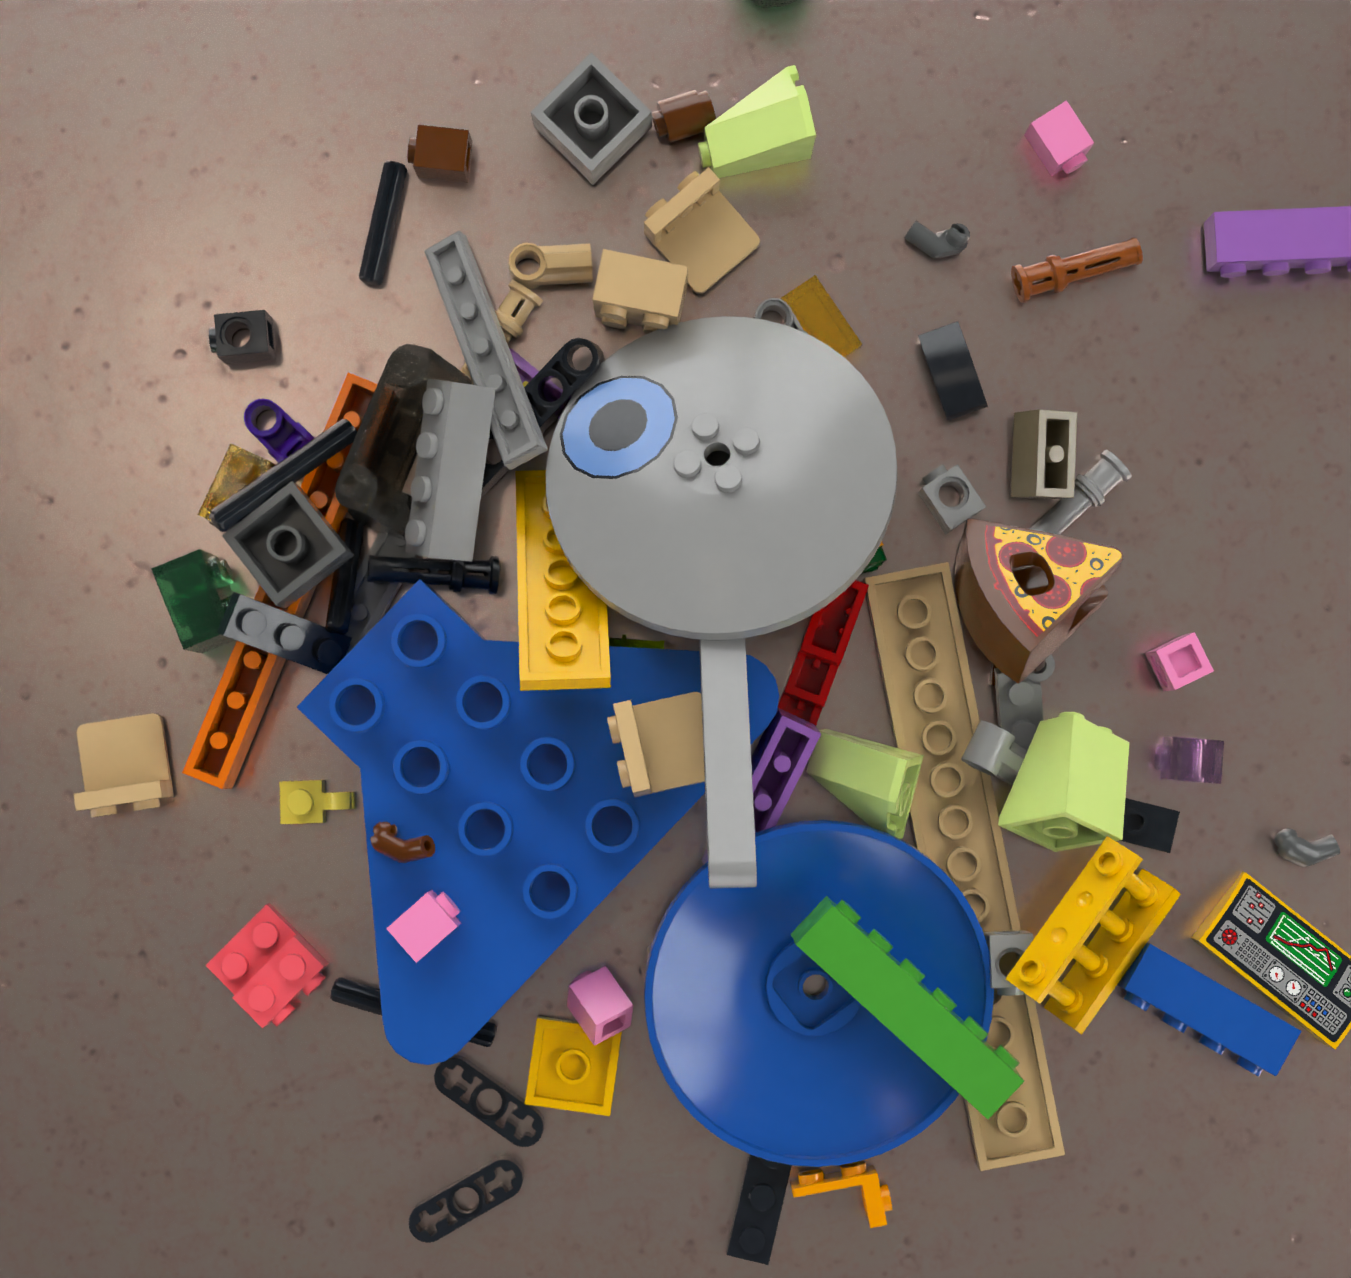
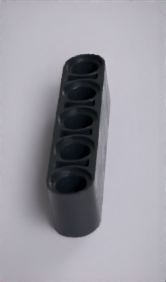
(546, 412)

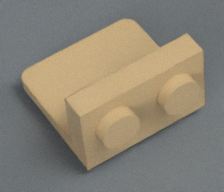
(700, 230)
(659, 743)
(123, 764)

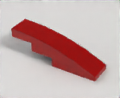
(821, 654)

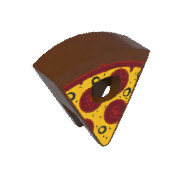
(1027, 590)

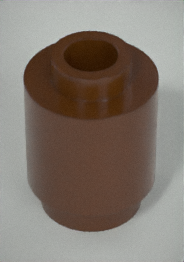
(683, 115)

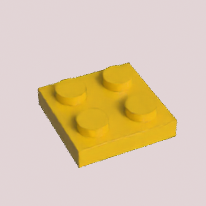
(570, 1070)

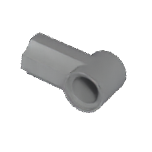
(994, 752)

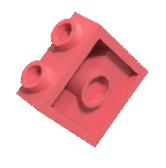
(268, 967)

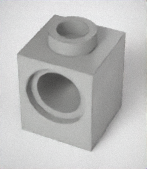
(969, 503)
(999, 944)

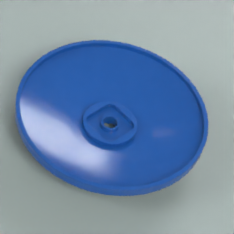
(794, 1069)

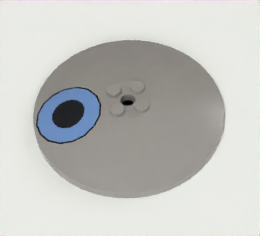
(732, 542)

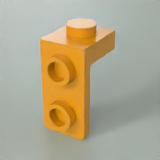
(875, 1196)

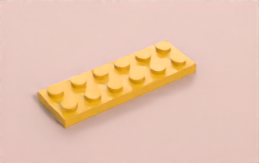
(558, 615)

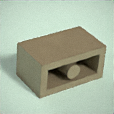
(1044, 454)

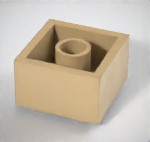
(639, 291)

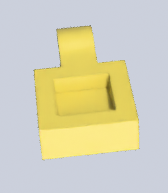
(307, 801)

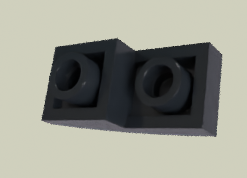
(952, 370)

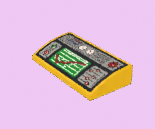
(1281, 958)

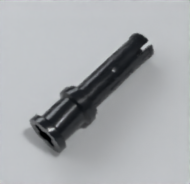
(381, 570)

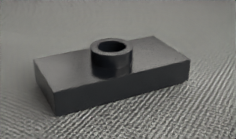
(1149, 825)

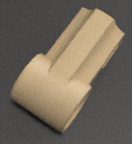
(557, 264)

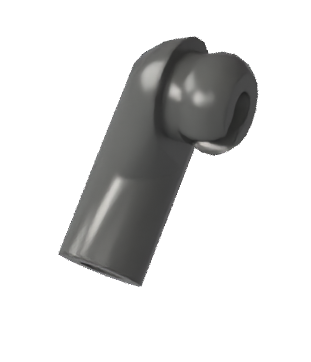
(941, 243)
(1304, 852)

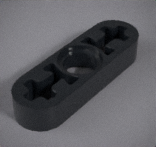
(490, 1119)
(433, 1205)

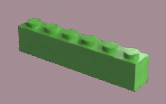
(907, 1007)

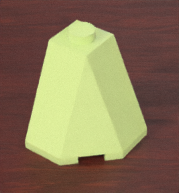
(762, 129)
(867, 778)

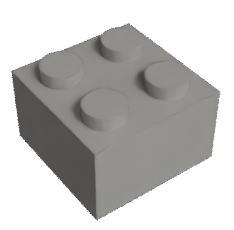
(592, 118)

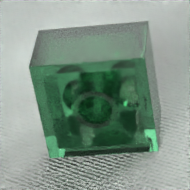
(196, 597)

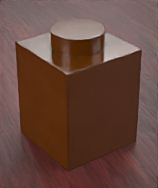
(441, 153)

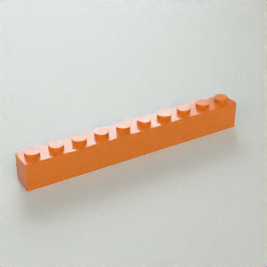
(252, 671)

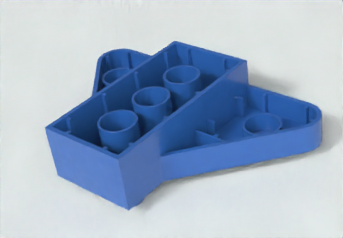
(508, 790)

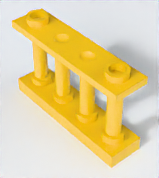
(1111, 949)

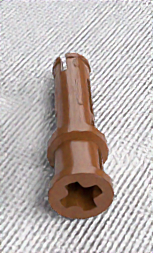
(1057, 272)

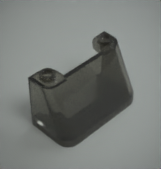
(387, 440)

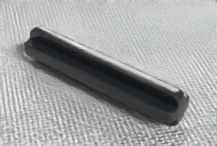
(383, 223)
(344, 580)

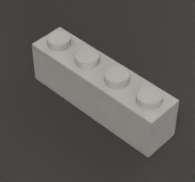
(449, 470)

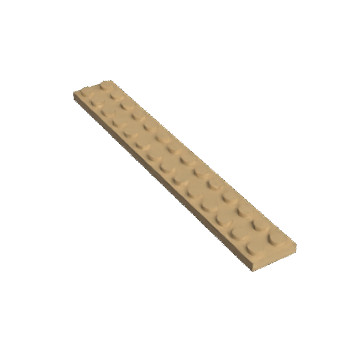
(958, 828)

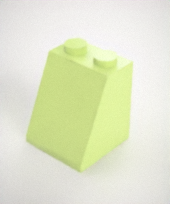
(1069, 785)

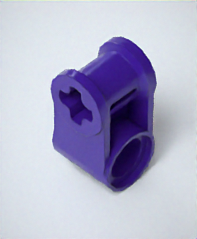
(283, 437)

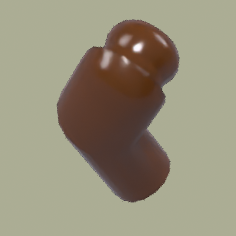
(400, 850)

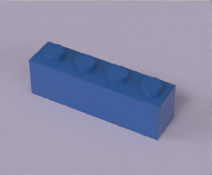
(1210, 1009)

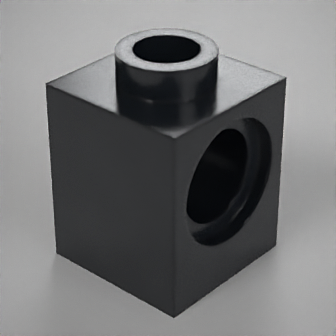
(261, 342)

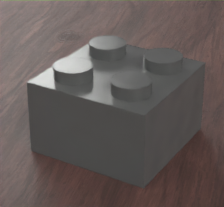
(287, 545)

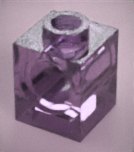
(1190, 759)

